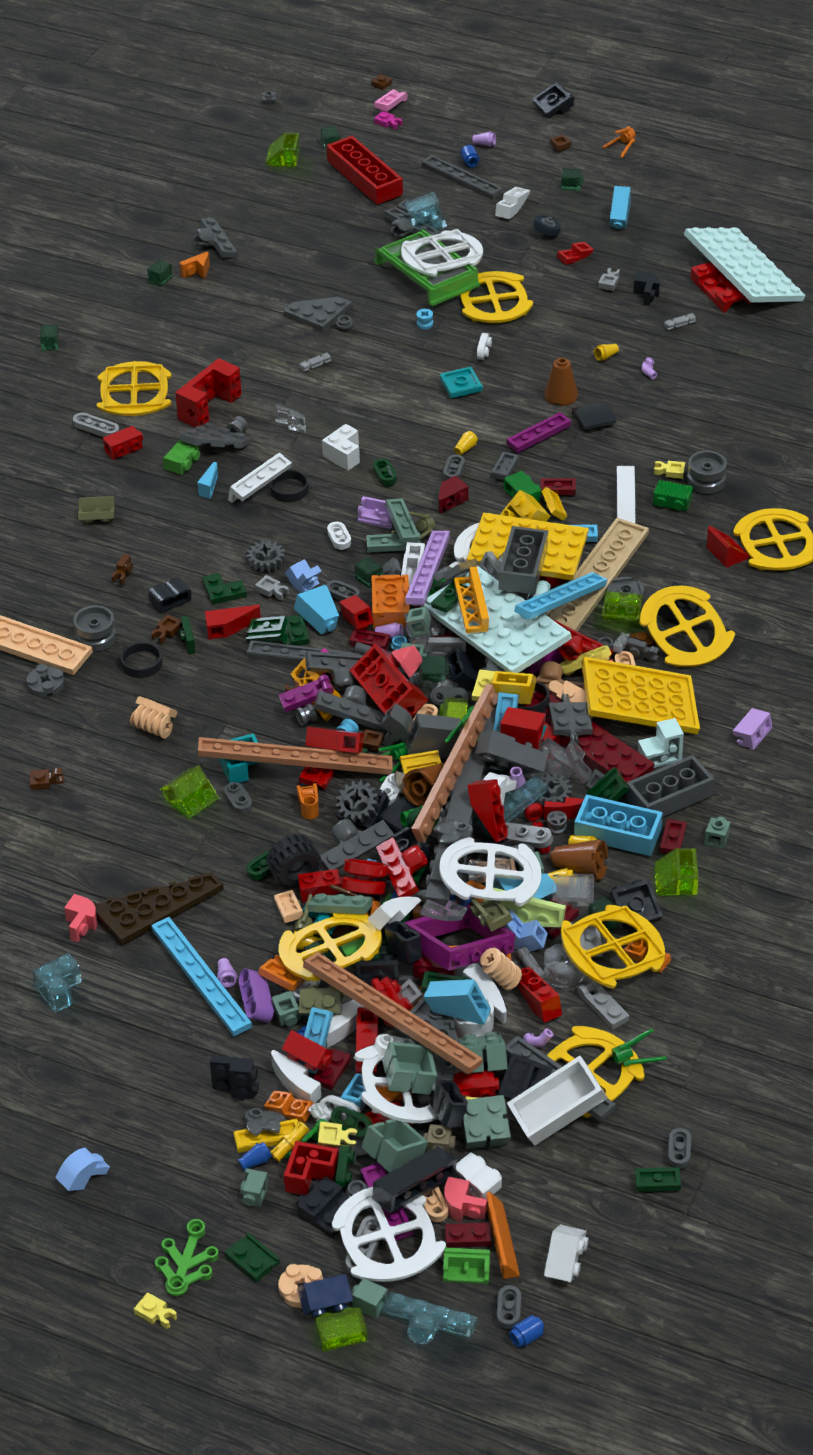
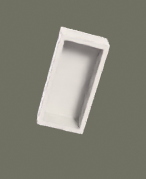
(557, 1100)

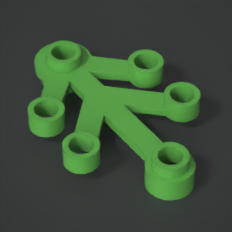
(186, 1261)

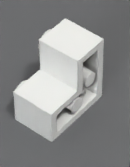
(342, 447)
(564, 1251)

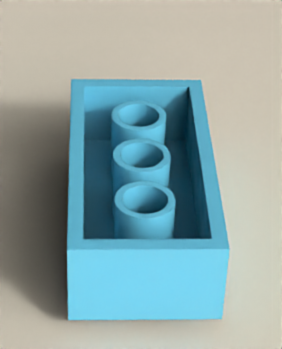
(619, 824)

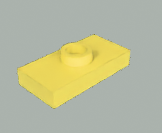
(484, 677)

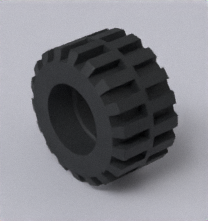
(292, 857)

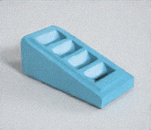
(207, 481)
(354, 1091)

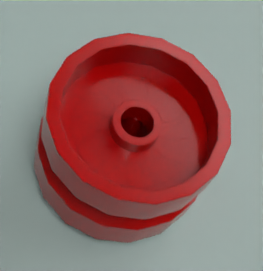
(363, 876)

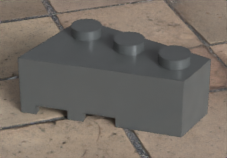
(508, 753)

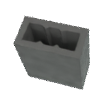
(430, 733)

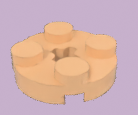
(294, 1275)

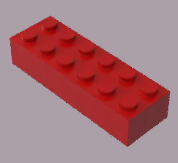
(364, 170)

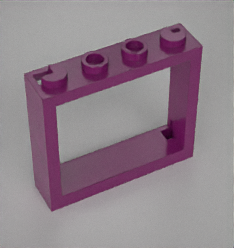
(465, 954)

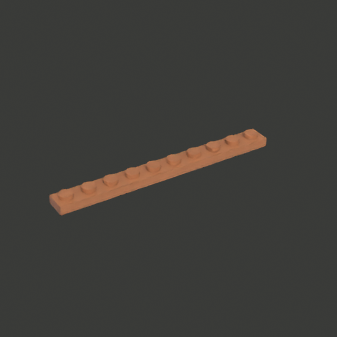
(294, 756)
(455, 763)
(393, 1013)

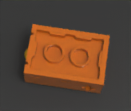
(389, 599)

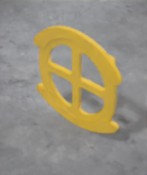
(499, 316)
(134, 409)
(767, 517)
(676, 657)
(294, 961)
(606, 976)
(596, 1037)

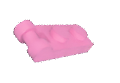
(390, 100)

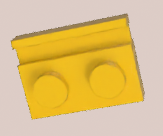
(419, 760)

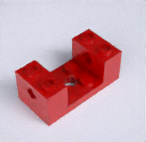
(218, 380)
(385, 683)

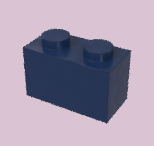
(325, 1295)

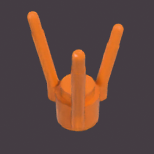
(627, 135)

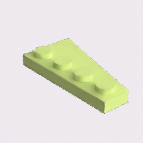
(546, 912)

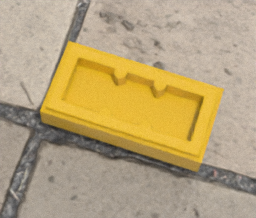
(554, 503)

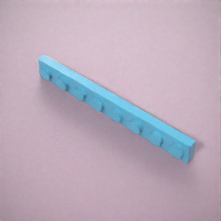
(560, 595)
(201, 976)

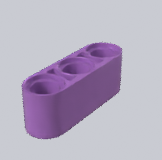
(256, 995)

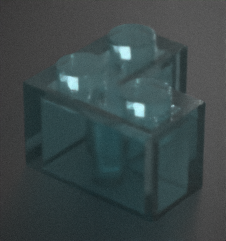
(426, 209)
(56, 979)

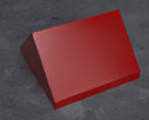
(724, 548)
(523, 726)

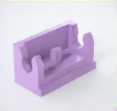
(374, 513)
(753, 728)

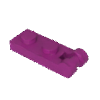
(305, 694)

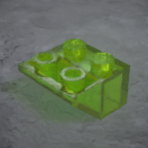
(284, 150)
(622, 607)
(190, 792)
(677, 873)

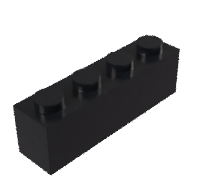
(414, 1179)

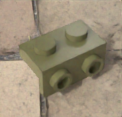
(96, 508)
(490, 913)
(321, 998)

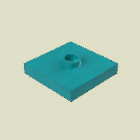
(461, 382)

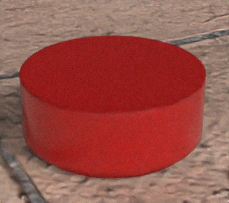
(534, 812)

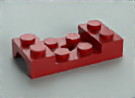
(716, 286)

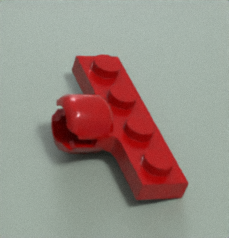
(578, 644)
(402, 865)

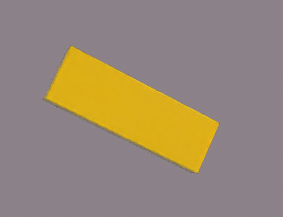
(245, 1140)

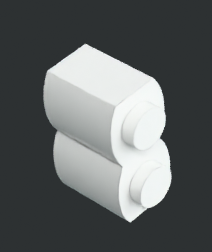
(481, 1177)

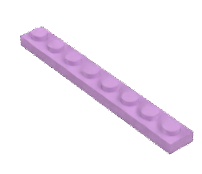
(427, 568)

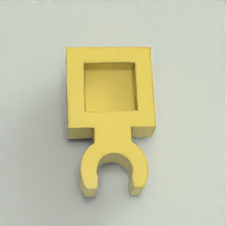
(672, 469)
(331, 1135)
(154, 1309)

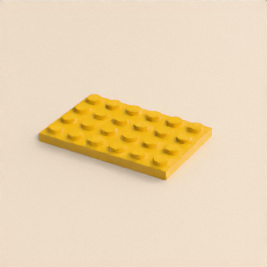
(564, 542)
(639, 694)

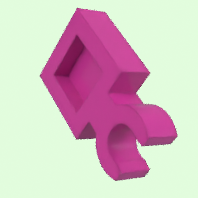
(386, 119)

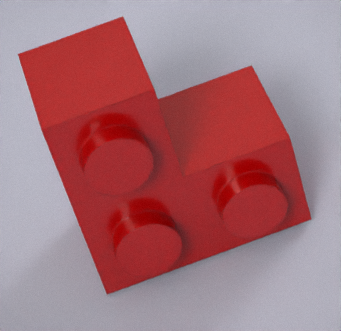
(309, 1162)

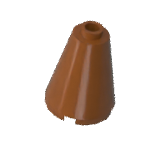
(561, 384)
(420, 782)
(582, 857)

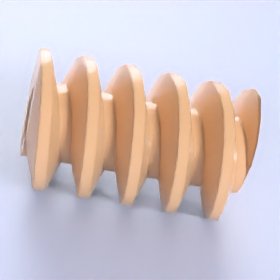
(151, 721)
(500, 968)

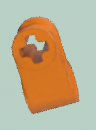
(308, 801)

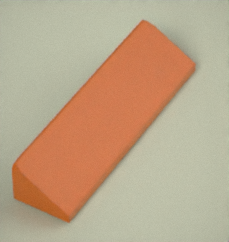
(501, 1237)

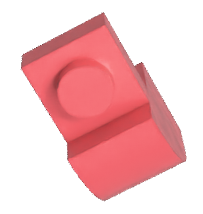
(81, 915)
(461, 1203)

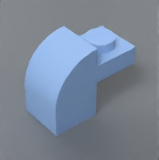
(302, 576)
(527, 934)
(78, 1169)

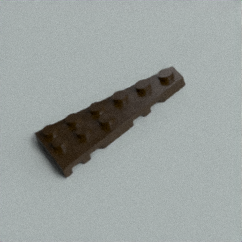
(140, 909)

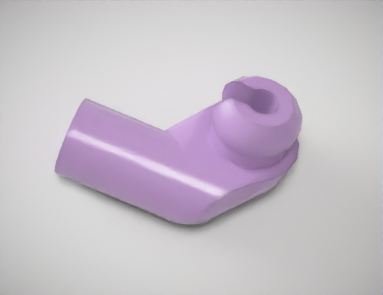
(541, 1040)

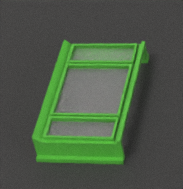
(440, 287)

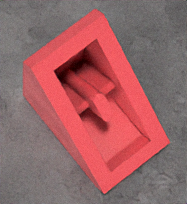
(408, 658)

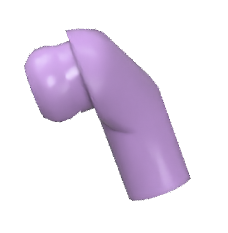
(647, 368)

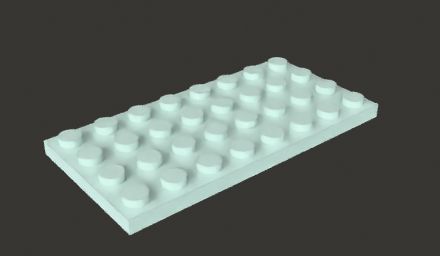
(744, 265)
(510, 639)

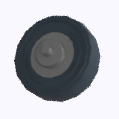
(546, 225)

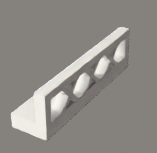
(259, 478)

